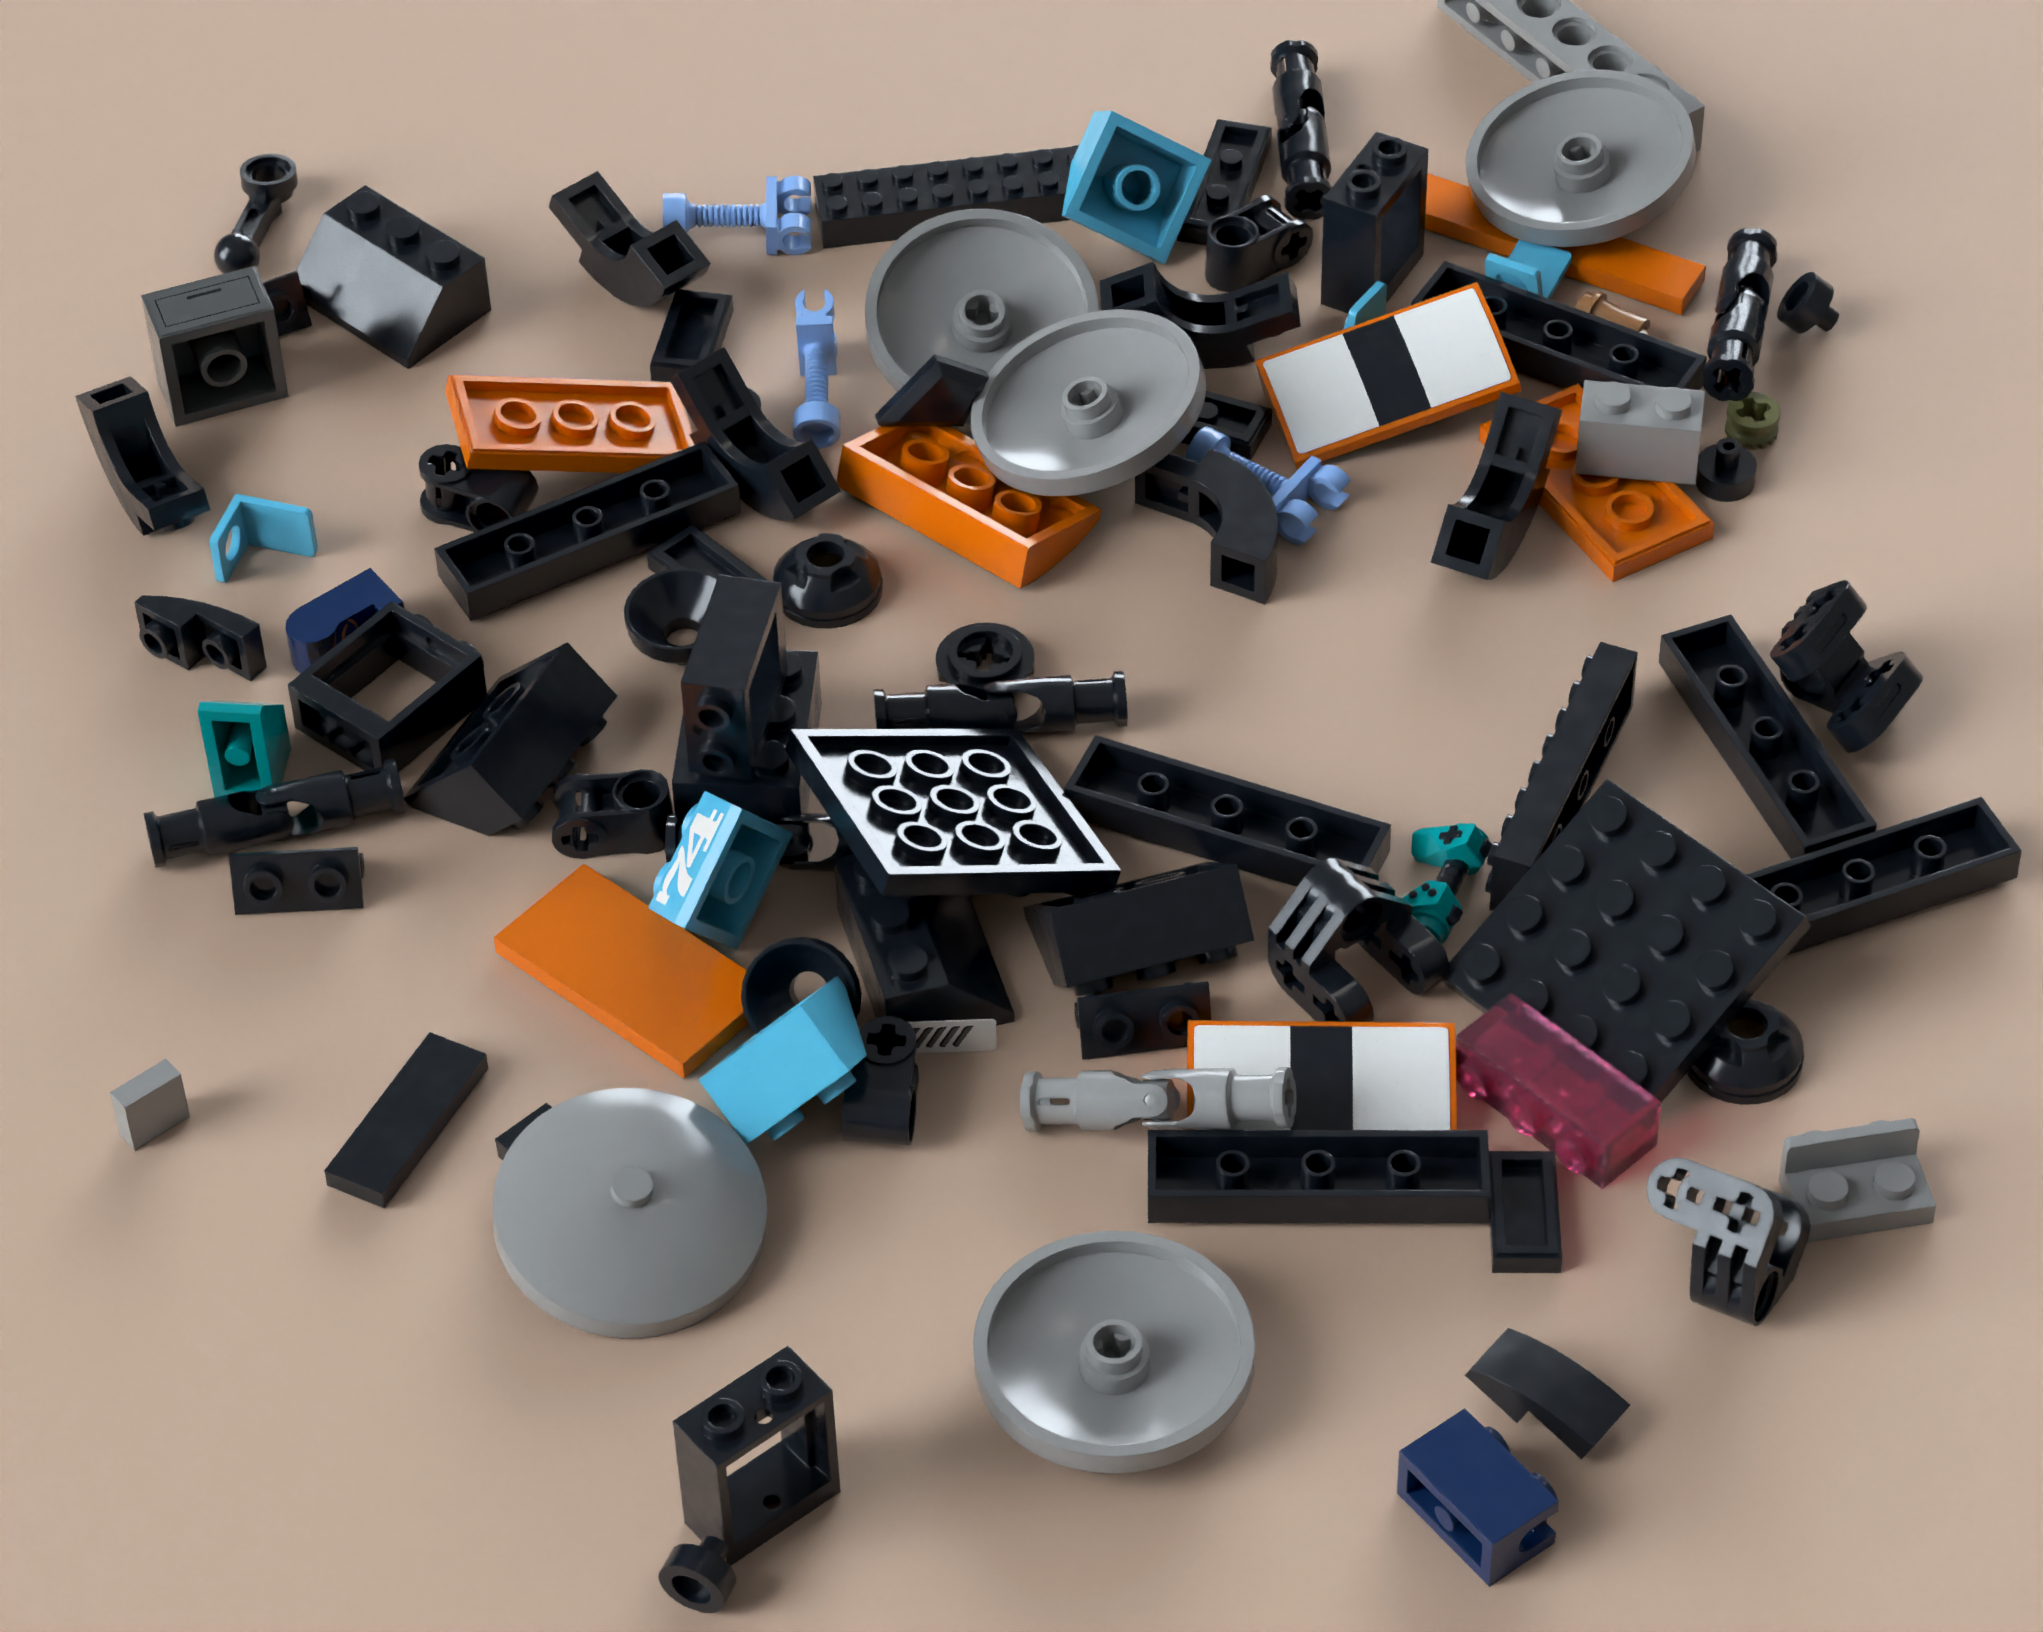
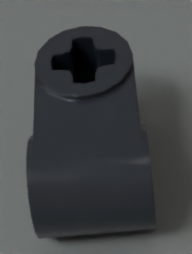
(1253, 244)
(471, 496)
(617, 811)
(883, 1098)

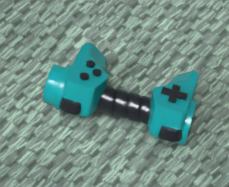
(1458, 852)

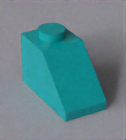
(244, 744)

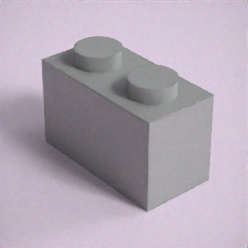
(1639, 432)

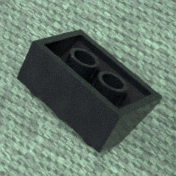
(392, 277)
(515, 744)
(1142, 926)
(919, 953)

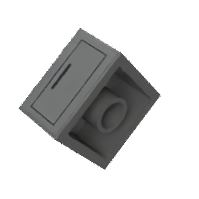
(215, 345)

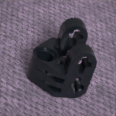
(1829, 670)
(1333, 910)
(1733, 1263)

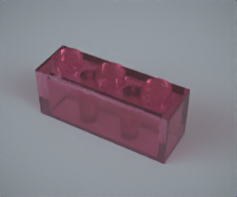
(1557, 1091)

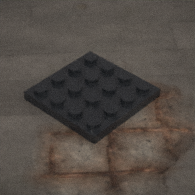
(951, 812)
(1630, 940)

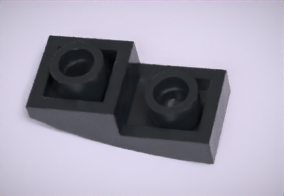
(194, 630)
(1556, 1390)

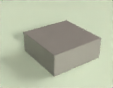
(150, 1104)

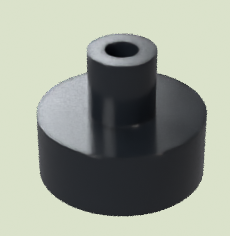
(1808, 304)
(1726, 471)
(699, 1575)

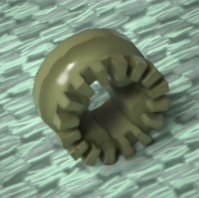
(1745, 429)

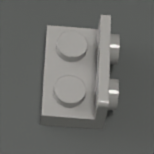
(1857, 1179)

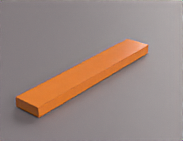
(1610, 265)

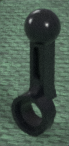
(268, 183)

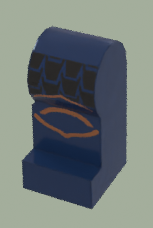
(335, 615)

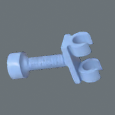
(777, 201)
(817, 359)
(1311, 480)

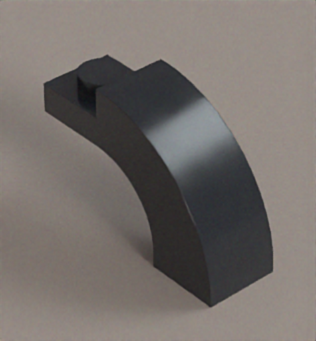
(620, 251)
(1217, 324)
(138, 459)
(772, 471)
(1502, 498)
(1229, 506)

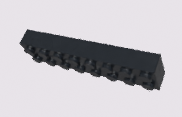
(892, 200)
(1569, 343)
(586, 530)
(1763, 737)
(1568, 766)
(1218, 814)
(1895, 871)
(1318, 1176)

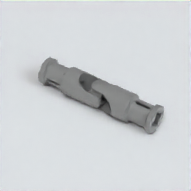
(1110, 1100)

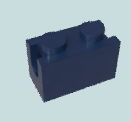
(1477, 1496)

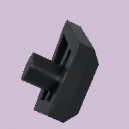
(935, 395)

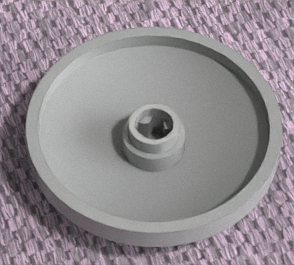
(1581, 158)
(970, 291)
(1088, 402)
(629, 1212)
(1114, 1351)

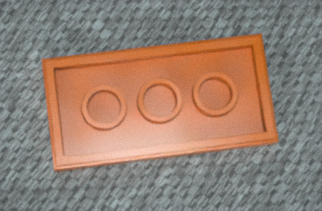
(565, 423)
(1614, 519)
(629, 969)

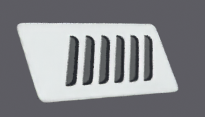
(955, 1035)

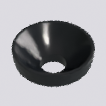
(828, 594)
(666, 604)
(772, 974)
(1753, 1068)

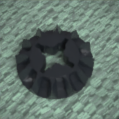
(967, 647)

